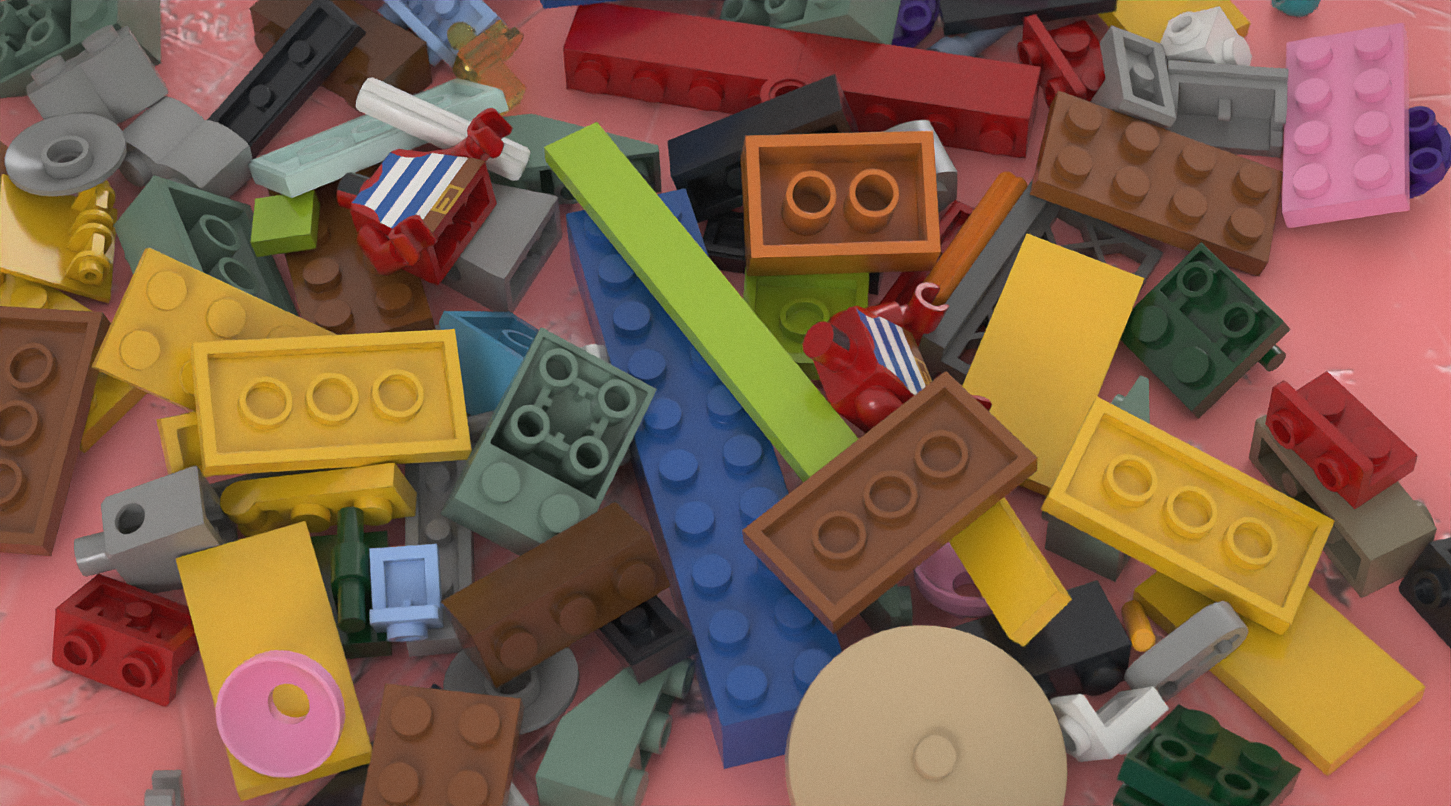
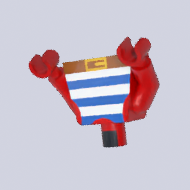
(425, 205)
(871, 360)

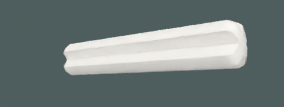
(432, 124)

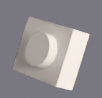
(1205, 38)
(1112, 728)

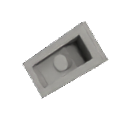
(1135, 78)

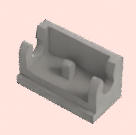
(1230, 106)

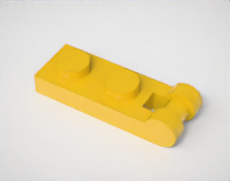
(317, 497)

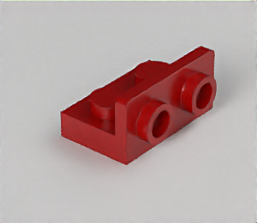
(1067, 58)
(1338, 438)
(124, 638)

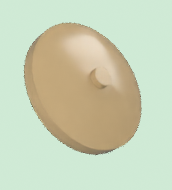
(925, 724)

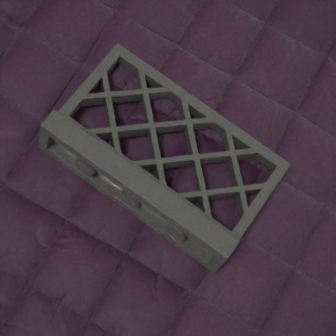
(982, 285)

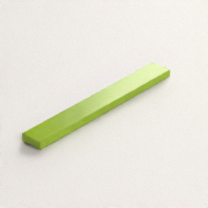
(700, 301)

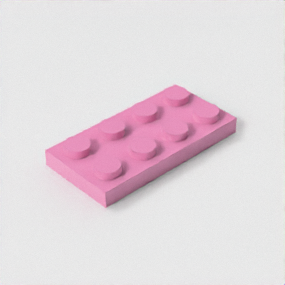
(1346, 126)

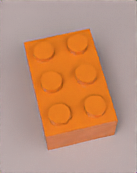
(840, 203)

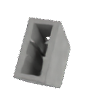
(508, 249)
(154, 526)

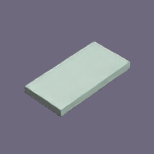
(362, 141)

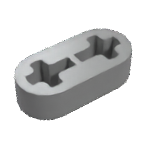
(1188, 651)

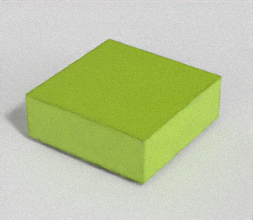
(285, 224)

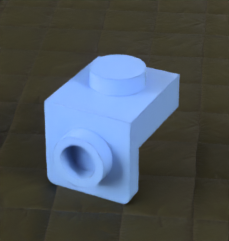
(406, 591)

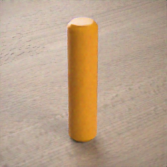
(1138, 626)

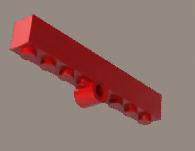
(739, 65)

